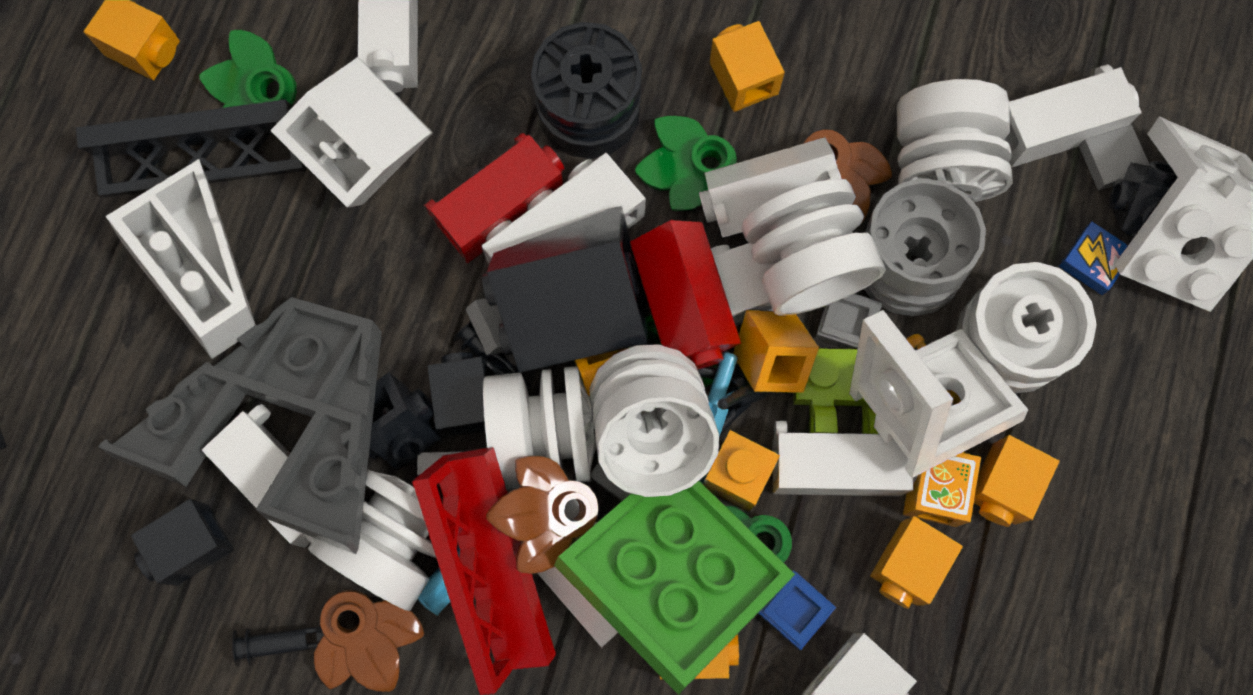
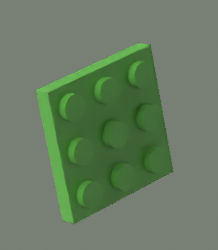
(674, 577)

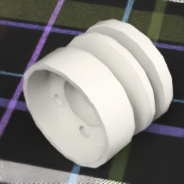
(956, 136)
(812, 247)
(652, 421)
(540, 425)
(388, 542)

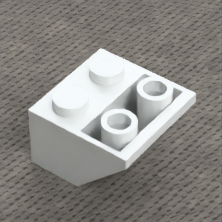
(352, 132)

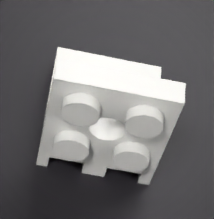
(1207, 201)
(912, 397)

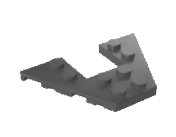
(298, 360)

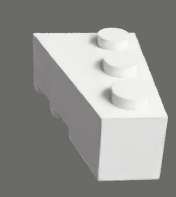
(187, 256)

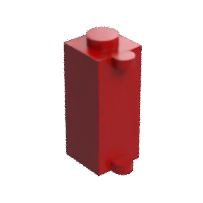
(496, 195)
(685, 291)

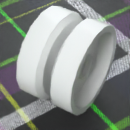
(1030, 324)

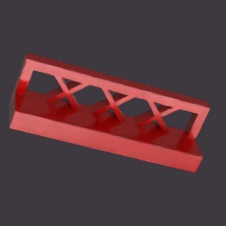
(507, 601)

